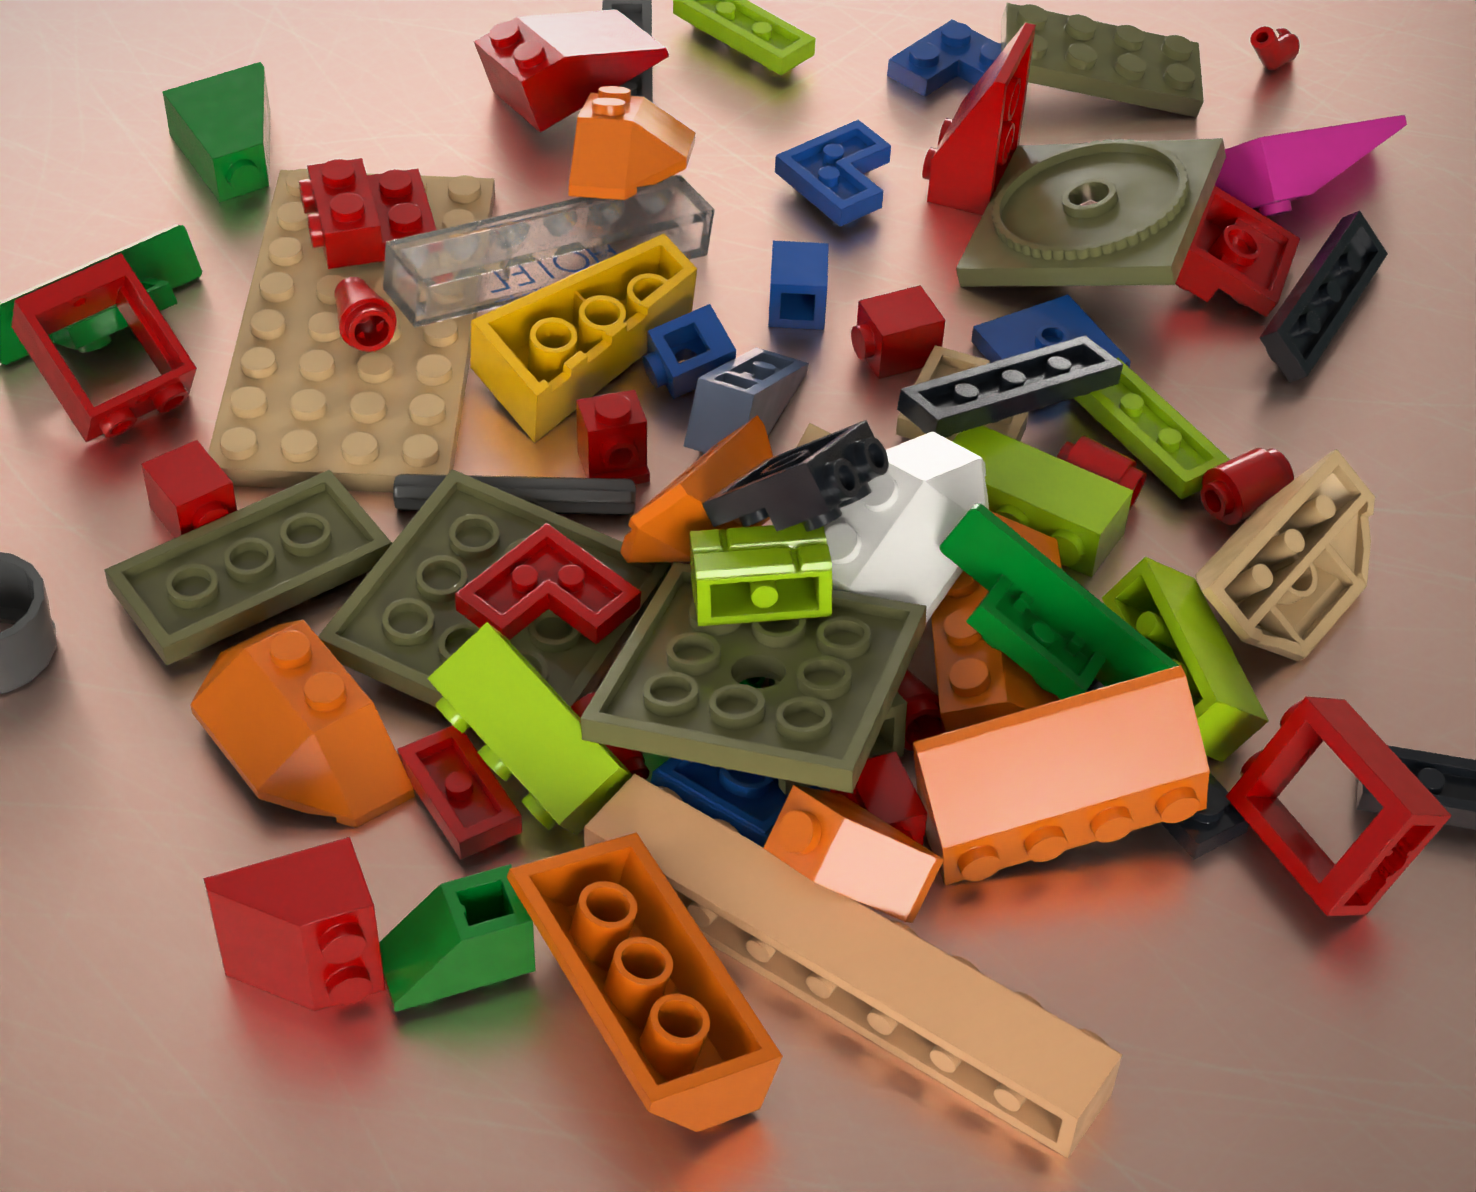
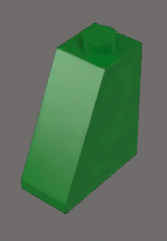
(224, 129)

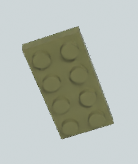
(1109, 60)
(247, 566)

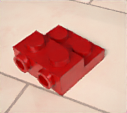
(362, 211)
(1238, 254)

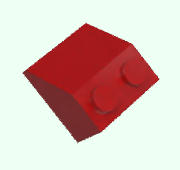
(300, 926)

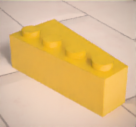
(579, 332)

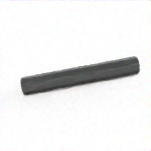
(555, 494)

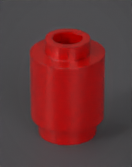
(1104, 462)
(1244, 484)

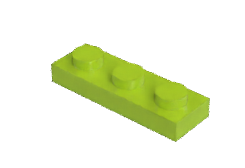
(749, 31)
(1154, 432)

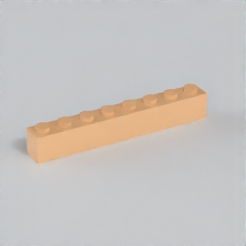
(871, 971)

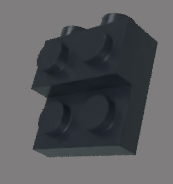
(804, 482)

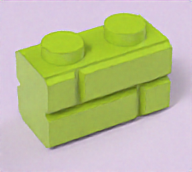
(760, 574)

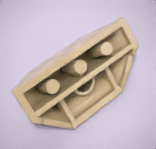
(1295, 561)

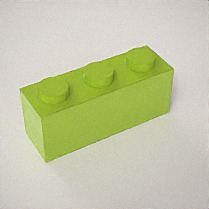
(1052, 497)
(1179, 621)
(527, 731)

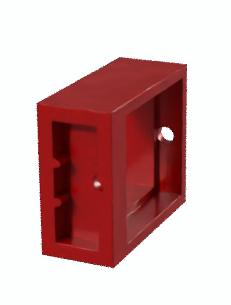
(84, 295)
(1382, 850)

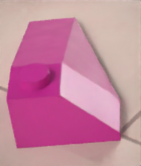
(1298, 163)

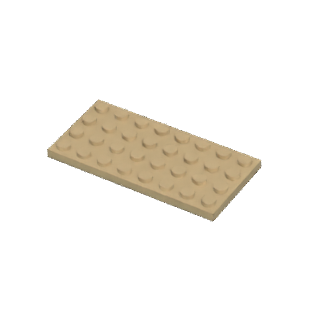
(310, 400)

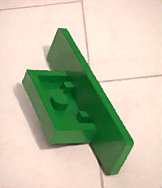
(159, 262)
(1044, 614)

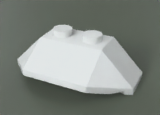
(894, 534)

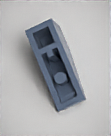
(740, 390)

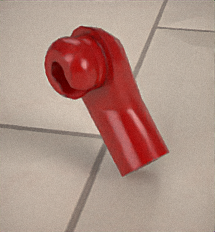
(1275, 51)

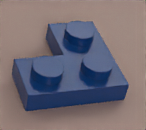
(942, 56)
(833, 168)

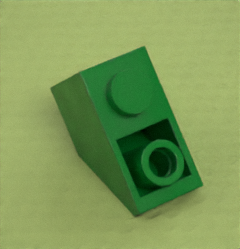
(458, 941)

